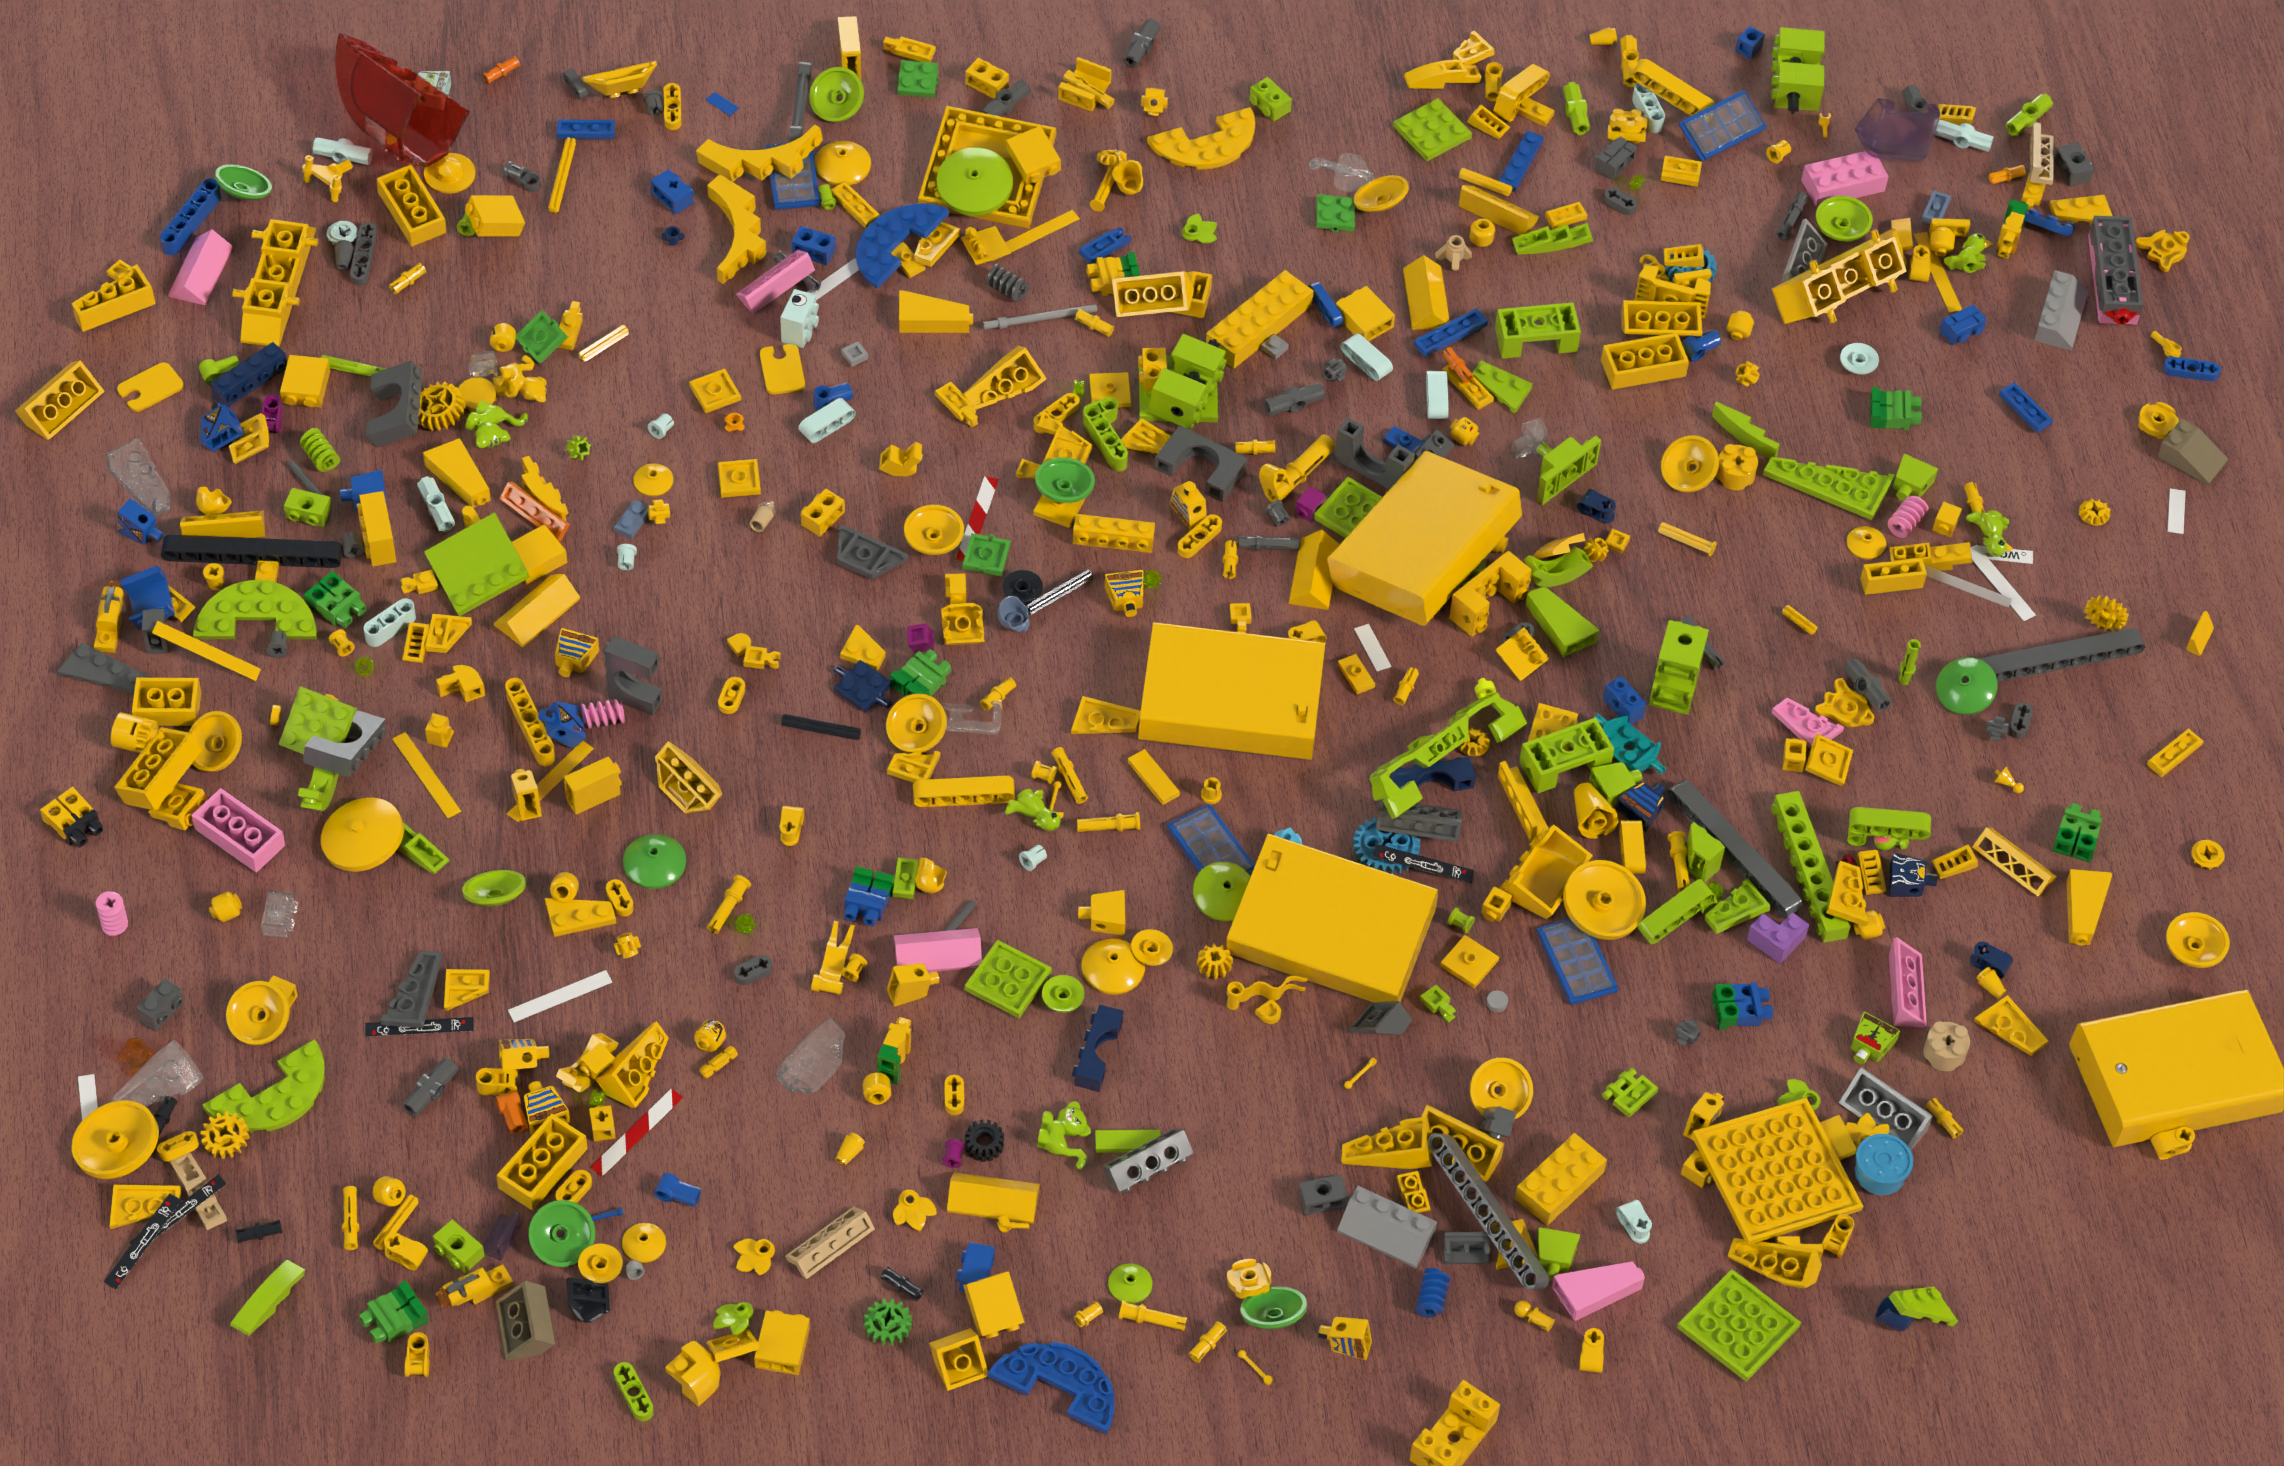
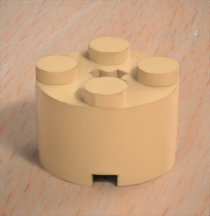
(1946, 1045)

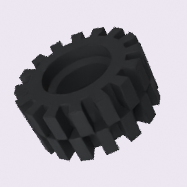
(984, 1129)

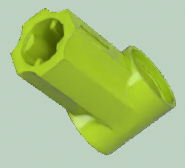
(212, 370)

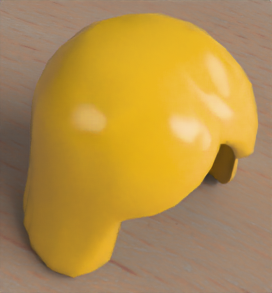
(1128, 177)
(929, 876)

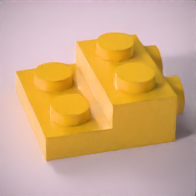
(179, 806)

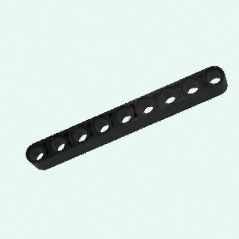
(251, 550)

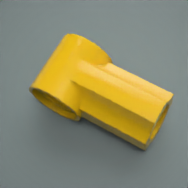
(1493, 80)

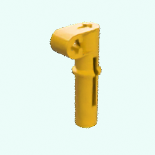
(1279, 482)

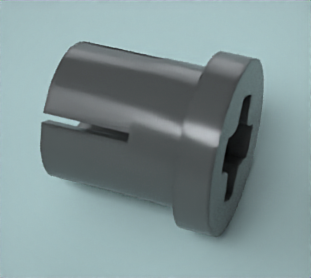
(653, 101)
(1277, 512)
(352, 546)
(277, 646)

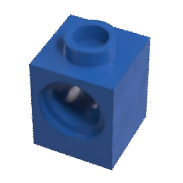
(1750, 42)

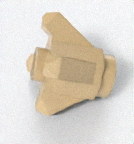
(1454, 251)

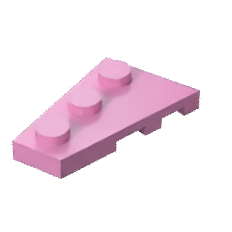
(1804, 723)

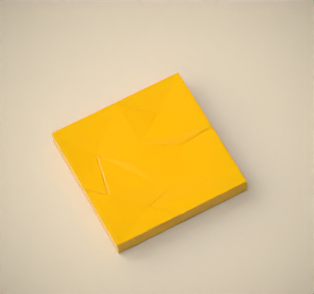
(973, 129)

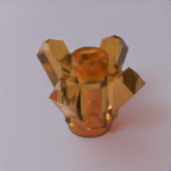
(135, 1053)

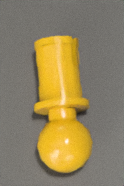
(1523, 1309)

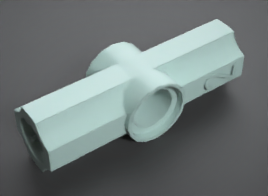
(1964, 135)
(342, 150)
(436, 504)

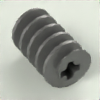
(1007, 284)

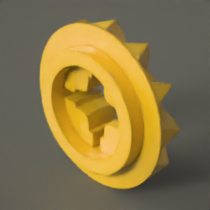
(1111, 157)
(2090, 516)
(1473, 749)
(2213, 850)

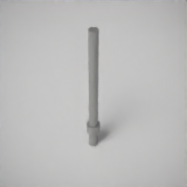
(1003, 322)

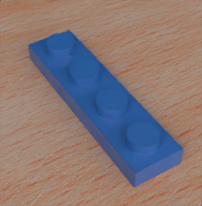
(1522, 159)
(1450, 332)

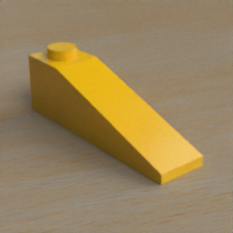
(634, 1067)
(1396, 1147)

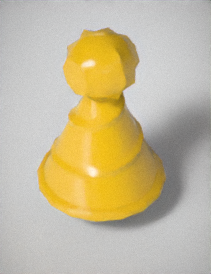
(2006, 779)

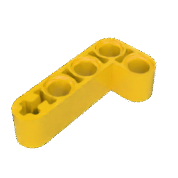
(1518, 90)

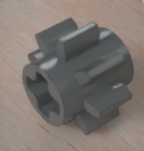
(1334, 370)
(1997, 728)
(1687, 1032)

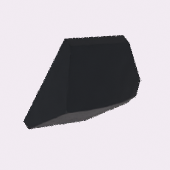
(587, 1299)

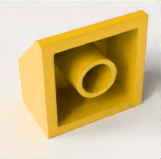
(959, 1359)

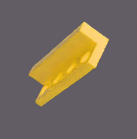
(1521, 800)
(2019, 855)

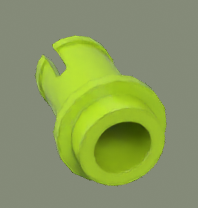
(828, 201)

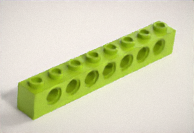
(1812, 856)

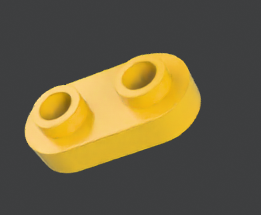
(731, 697)
(571, 1188)

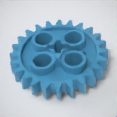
(1368, 836)

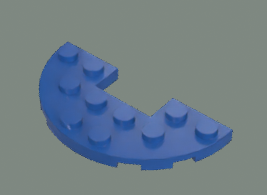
(887, 232)
(1066, 1370)

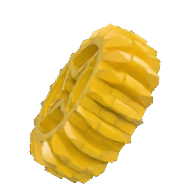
(439, 411)

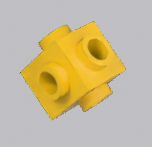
(1159, 95)

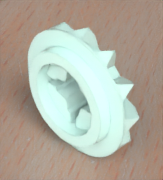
(345, 227)

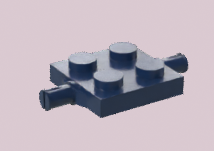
(862, 686)

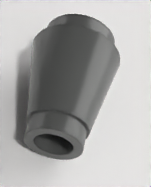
(343, 254)

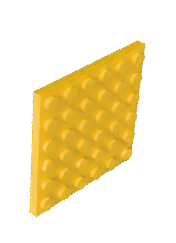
(1776, 1171)

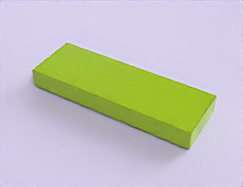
(1122, 1140)

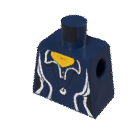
(1909, 876)

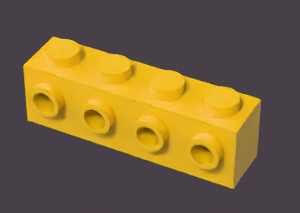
(1113, 533)

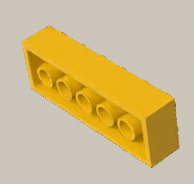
(1261, 317)

